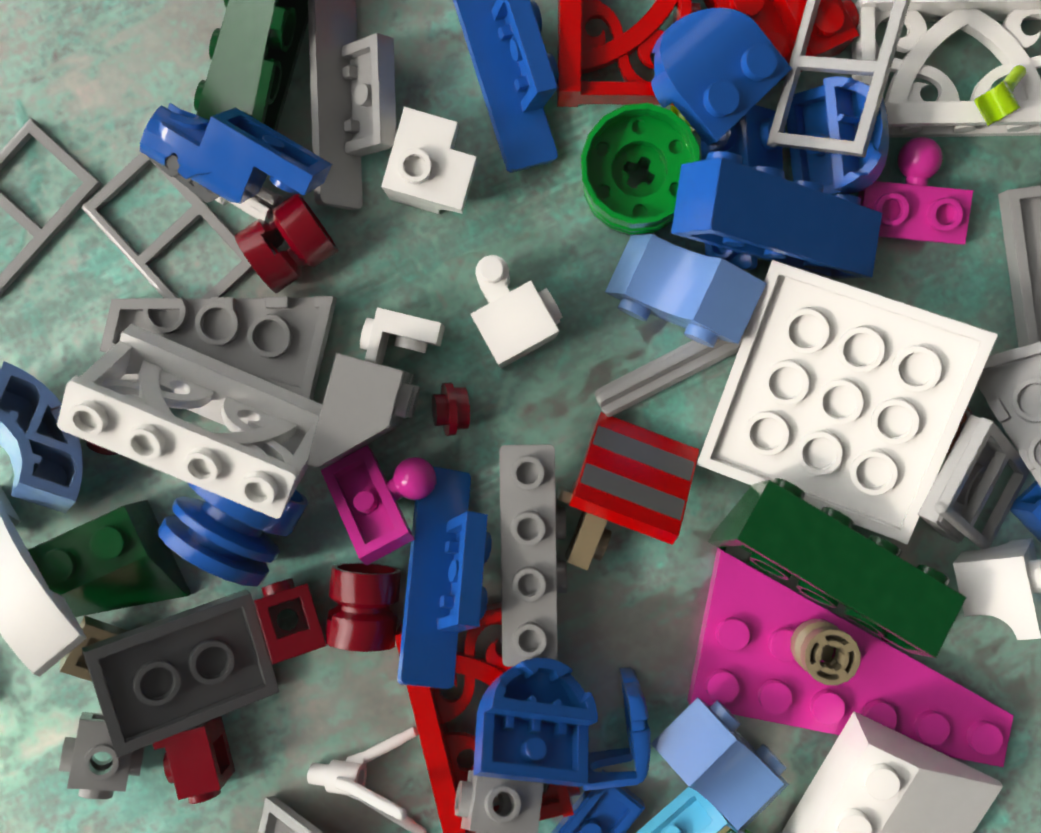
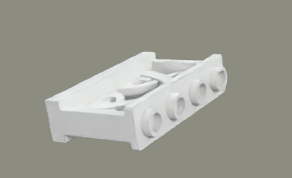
(948, 115)
(126, 410)

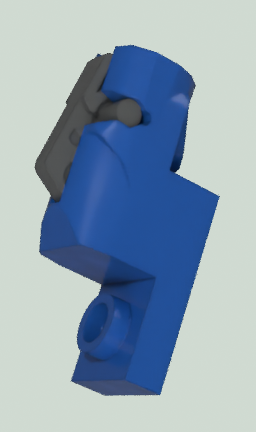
(228, 155)

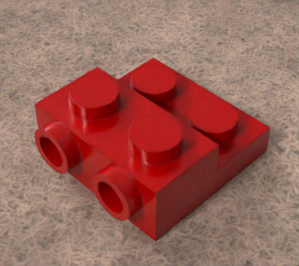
(781, 19)

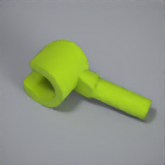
(1000, 100)

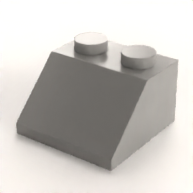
(360, 407)

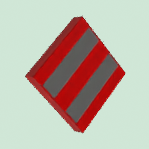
(635, 478)

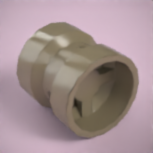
(816, 641)

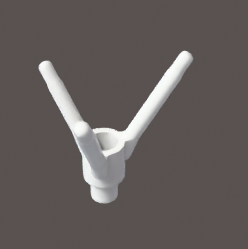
(350, 779)

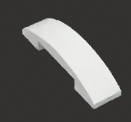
(32, 616)

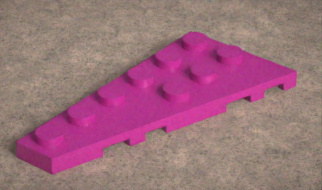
(751, 670)

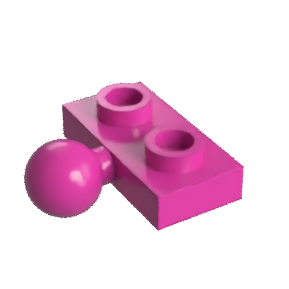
(915, 209)
(370, 501)

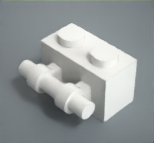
(513, 320)

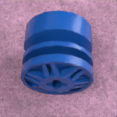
(227, 535)

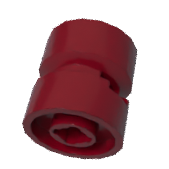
(302, 231)
(363, 613)

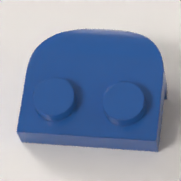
(715, 69)
(835, 114)
(535, 725)

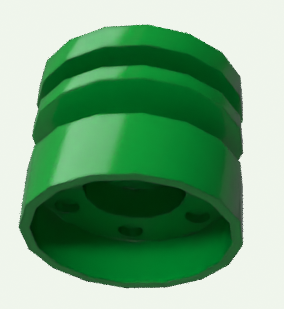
(628, 140)

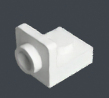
(410, 333)

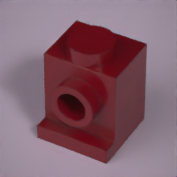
(299, 640)
(198, 761)

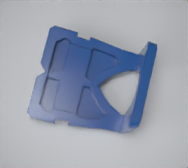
(638, 741)

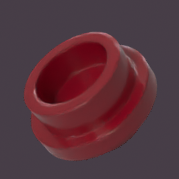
(451, 409)

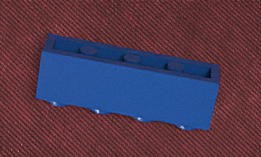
(775, 218)

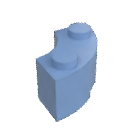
(685, 289)
(42, 456)
(721, 762)

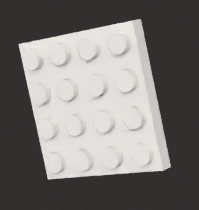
(845, 398)

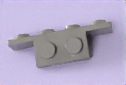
(349, 98)
(528, 552)

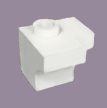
(425, 167)
(1003, 585)

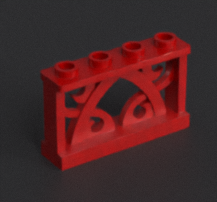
(585, 54)
(443, 747)

